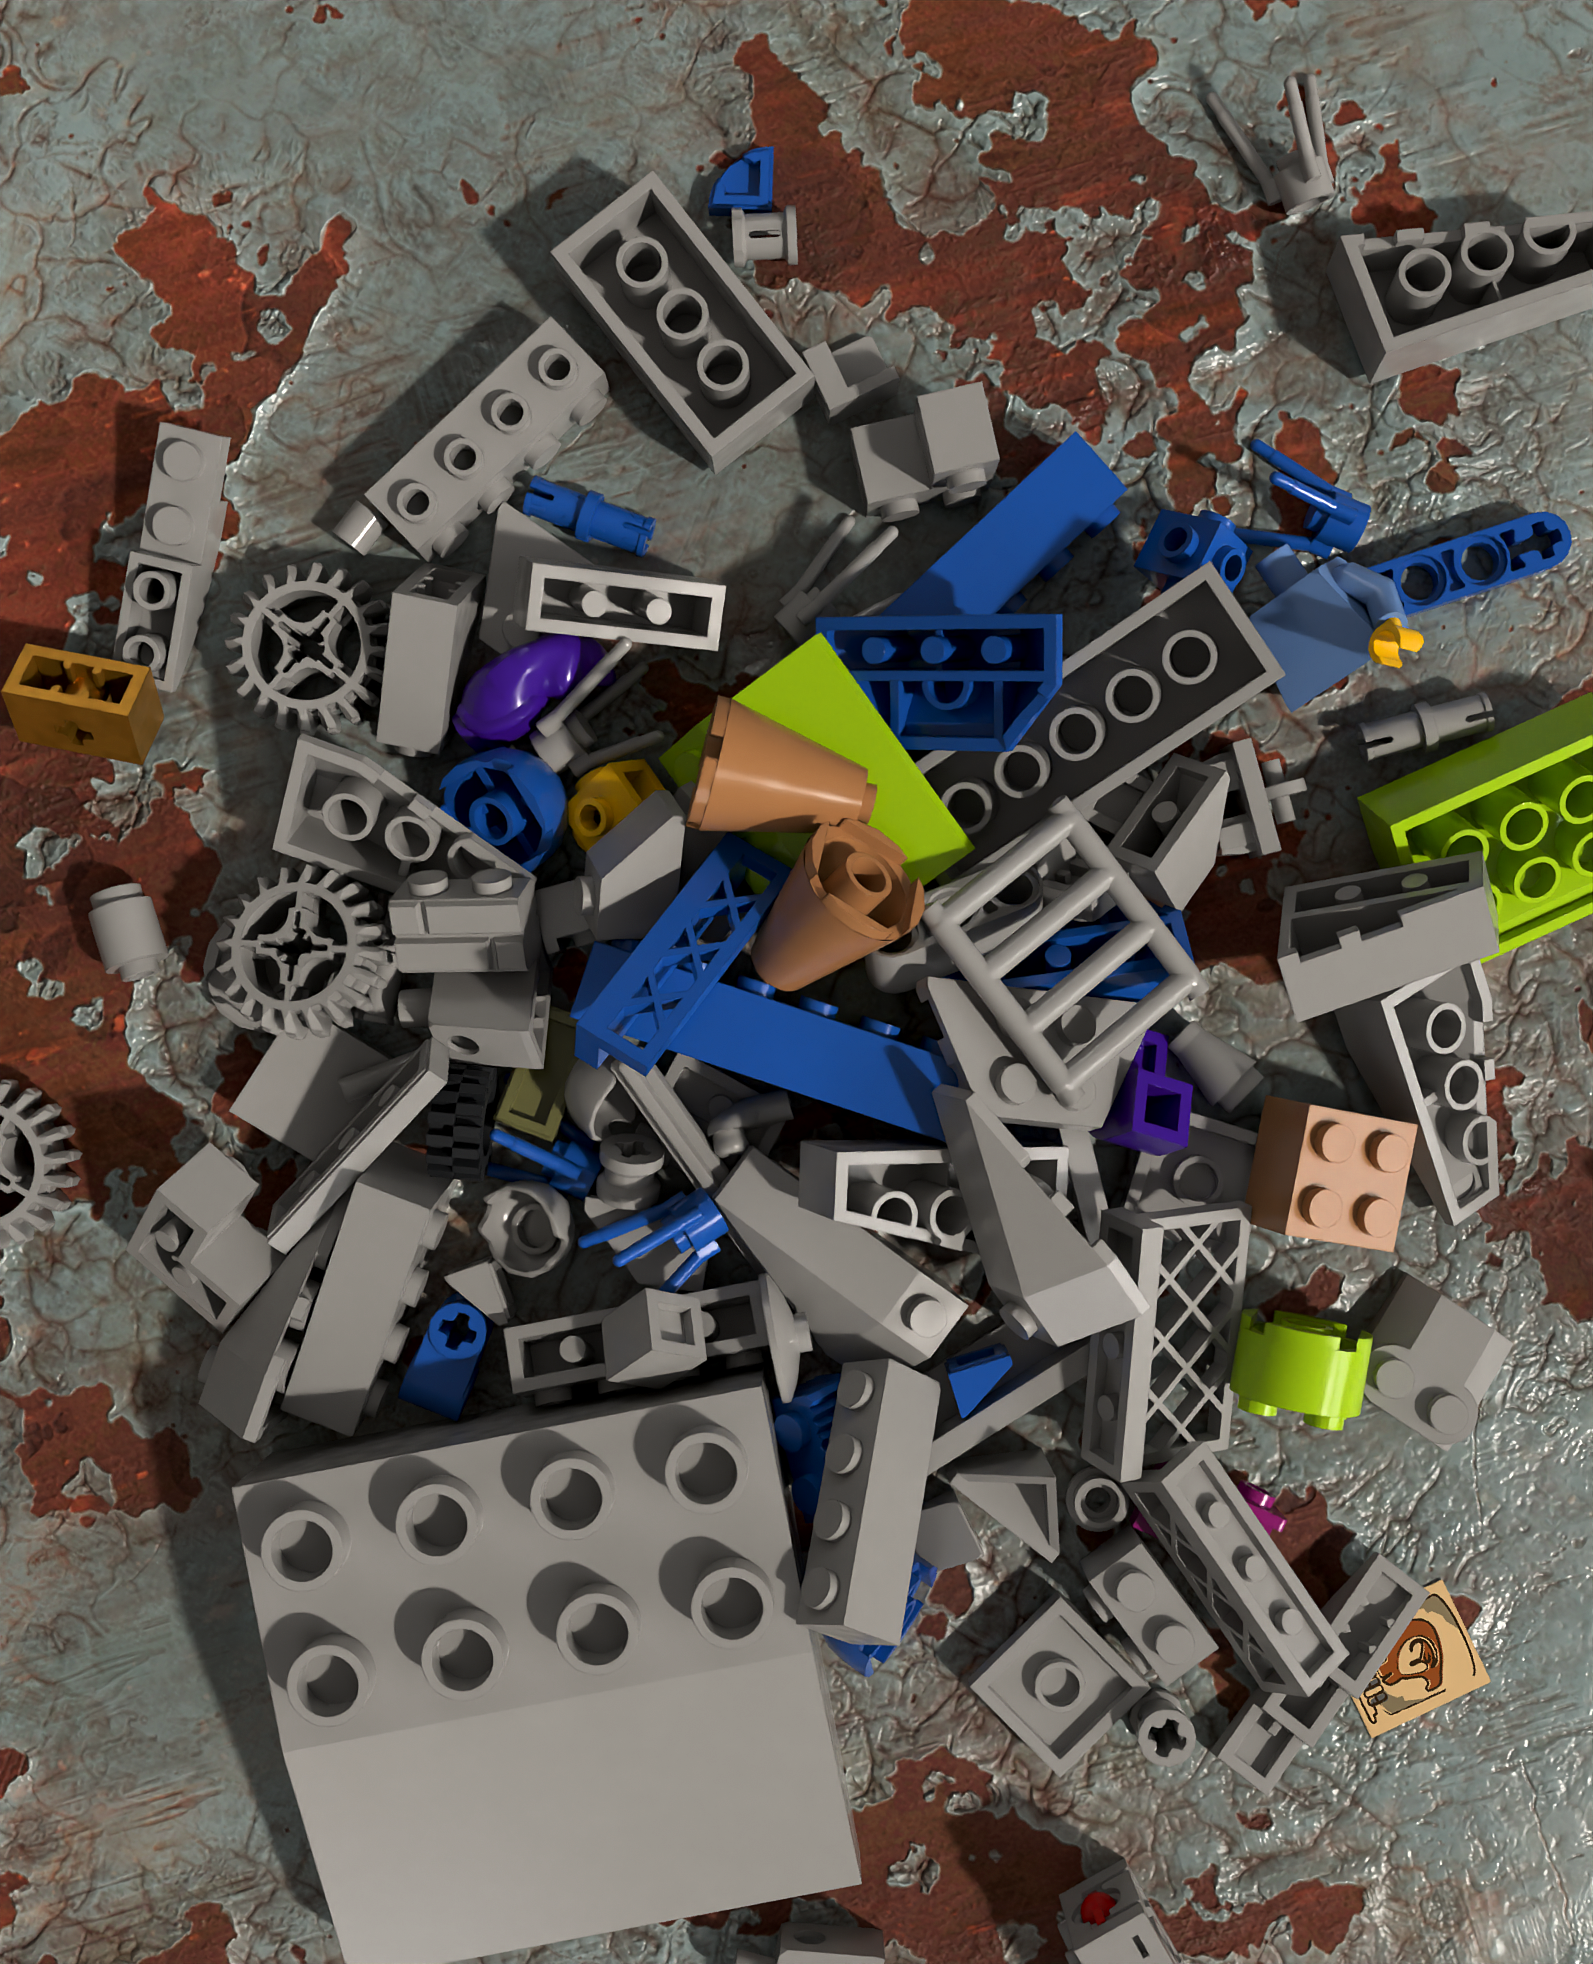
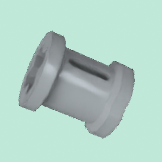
(764, 224)
(1167, 1746)

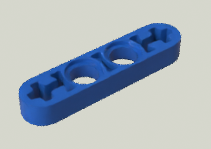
(1446, 569)

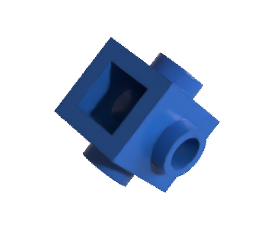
(1201, 540)

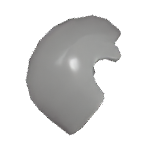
(597, 1099)
(527, 1227)

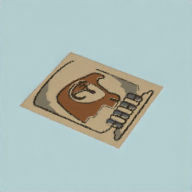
(1425, 1667)

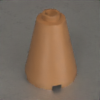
(772, 778)
(836, 906)

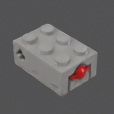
(1113, 1922)

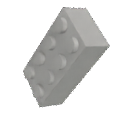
(684, 322)

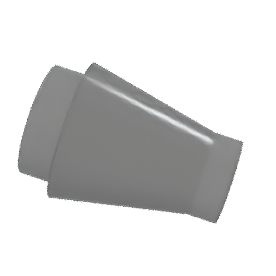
(1215, 1066)

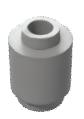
(127, 932)

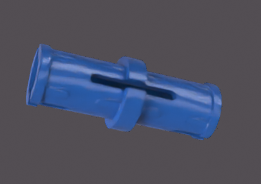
(589, 516)

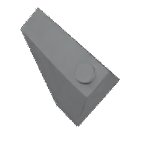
(852, 1283)

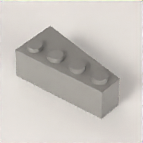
(368, 1290)

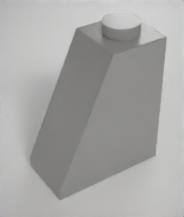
(428, 657)

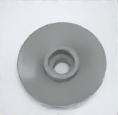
(786, 1334)

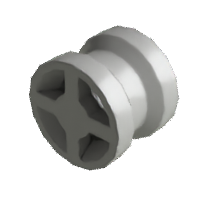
(629, 1171)

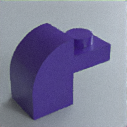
(1149, 1109)

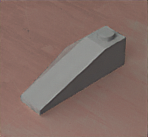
(371, 825)
(1429, 1068)
(1031, 1253)
(257, 1356)

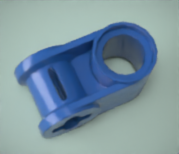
(447, 1362)

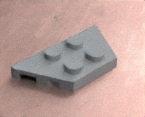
(1001, 1074)

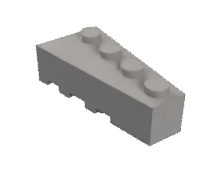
(1456, 290)
(905, 1185)

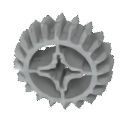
(327, 630)
(304, 904)
(39, 1183)

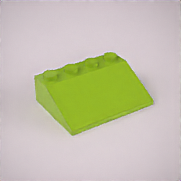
(824, 702)
(1518, 802)

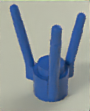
(1332, 516)
(569, 1166)
(686, 1221)

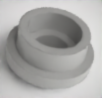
(1101, 1517)

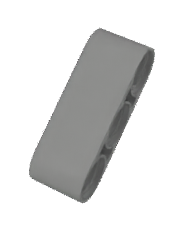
(986, 928)

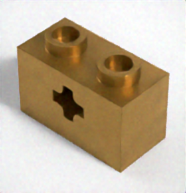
(83, 703)

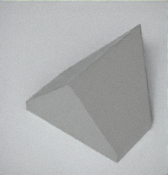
(1016, 1492)

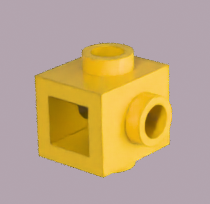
(608, 797)

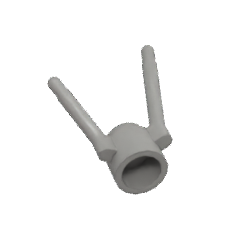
(1303, 174)
(801, 607)
(566, 736)

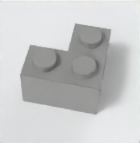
(927, 456)
(202, 1242)

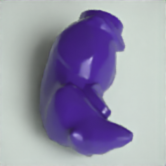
(512, 689)

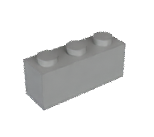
(618, 603)

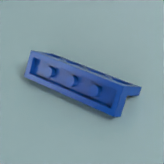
(673, 943)

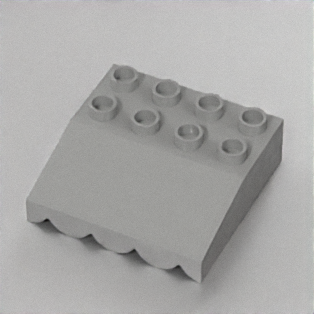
(548, 1670)

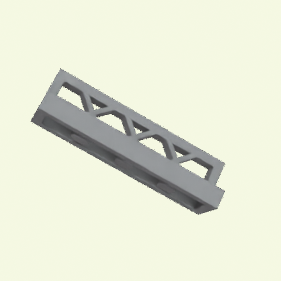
(1238, 1572)

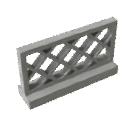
(1122, 1356)

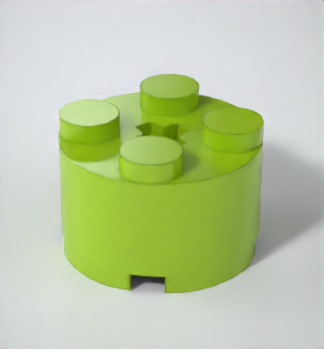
(1300, 1367)

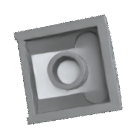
(1431, 1362)

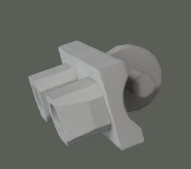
(1254, 826)

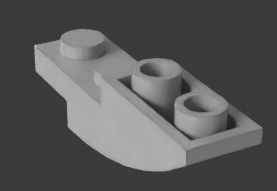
(176, 554)

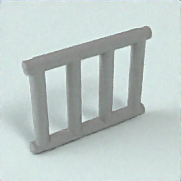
(986, 972)

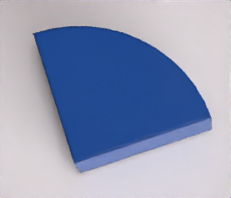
(745, 185)

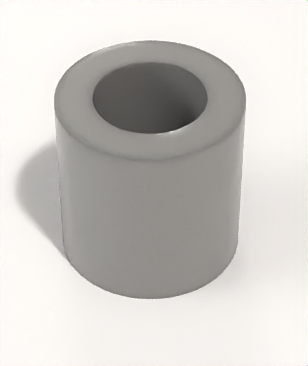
(360, 528)

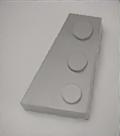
(1383, 930)

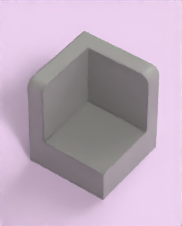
(850, 378)
(653, 1339)

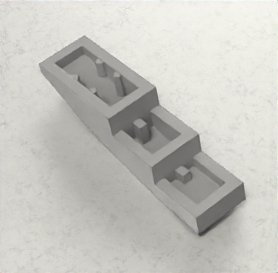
(1369, 1620)

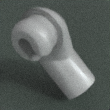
(748, 1114)

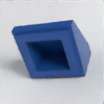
(976, 1374)

